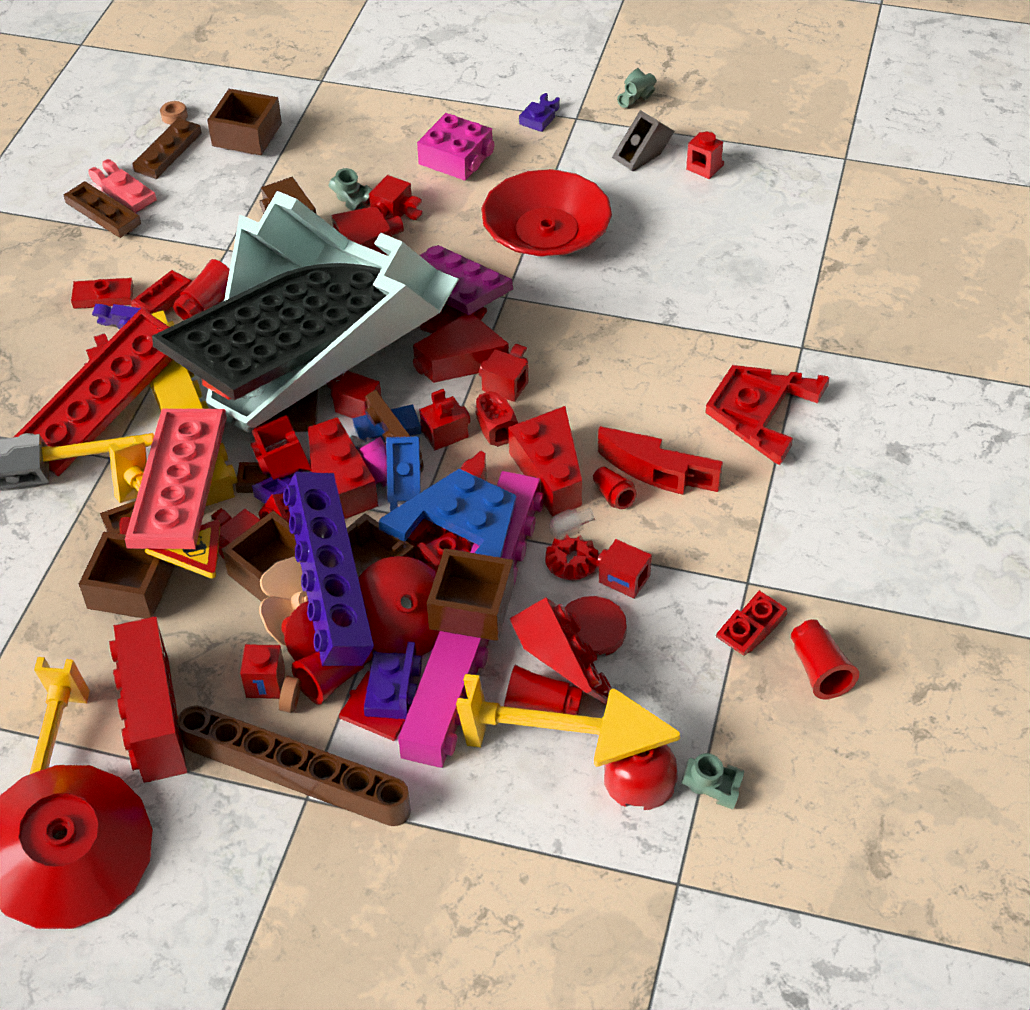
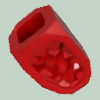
(494, 417)

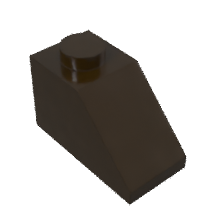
(642, 141)

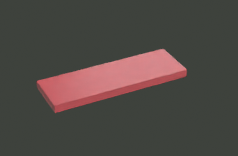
(176, 479)

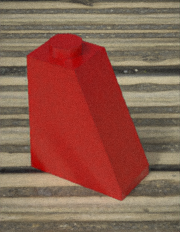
(456, 349)

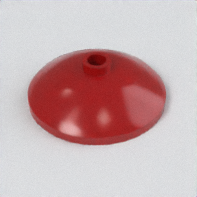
(389, 622)

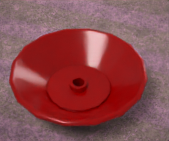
(546, 212)
(90, 869)

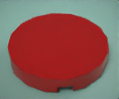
(601, 623)

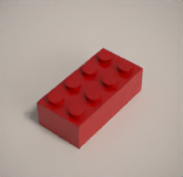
(147, 700)

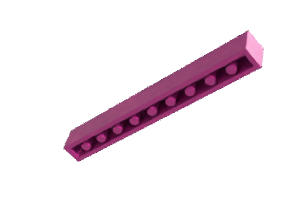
(433, 715)

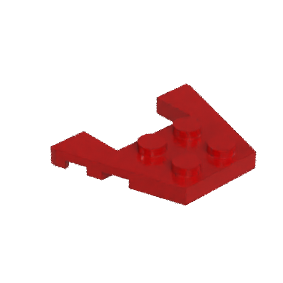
(749, 400)

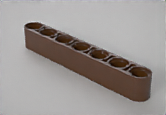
(305, 776)

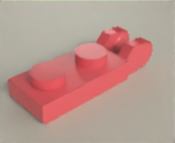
(122, 186)

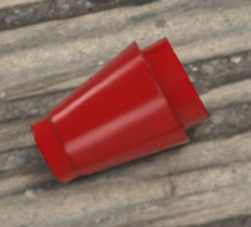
(615, 488)

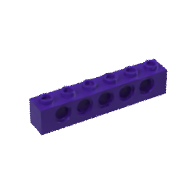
(328, 570)

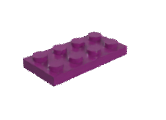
(476, 283)

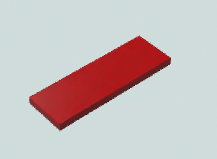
(101, 388)

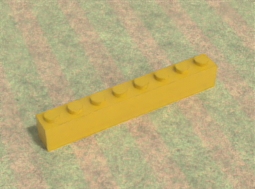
(177, 391)

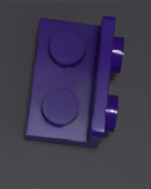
(391, 683)

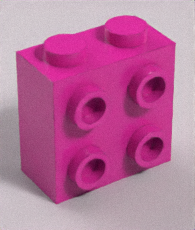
(455, 146)

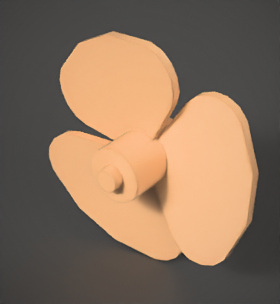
(285, 594)

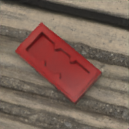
(102, 291)
(162, 293)

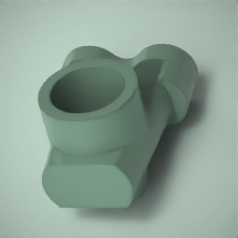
(637, 86)
(348, 189)
(709, 777)

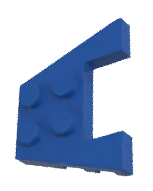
(461, 506)

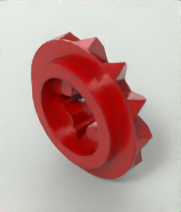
(579, 566)

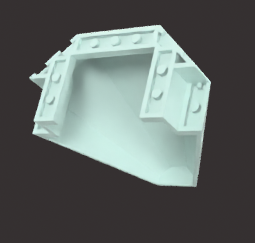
(296, 238)

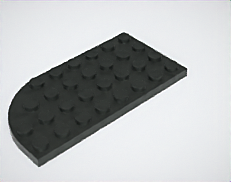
(271, 326)

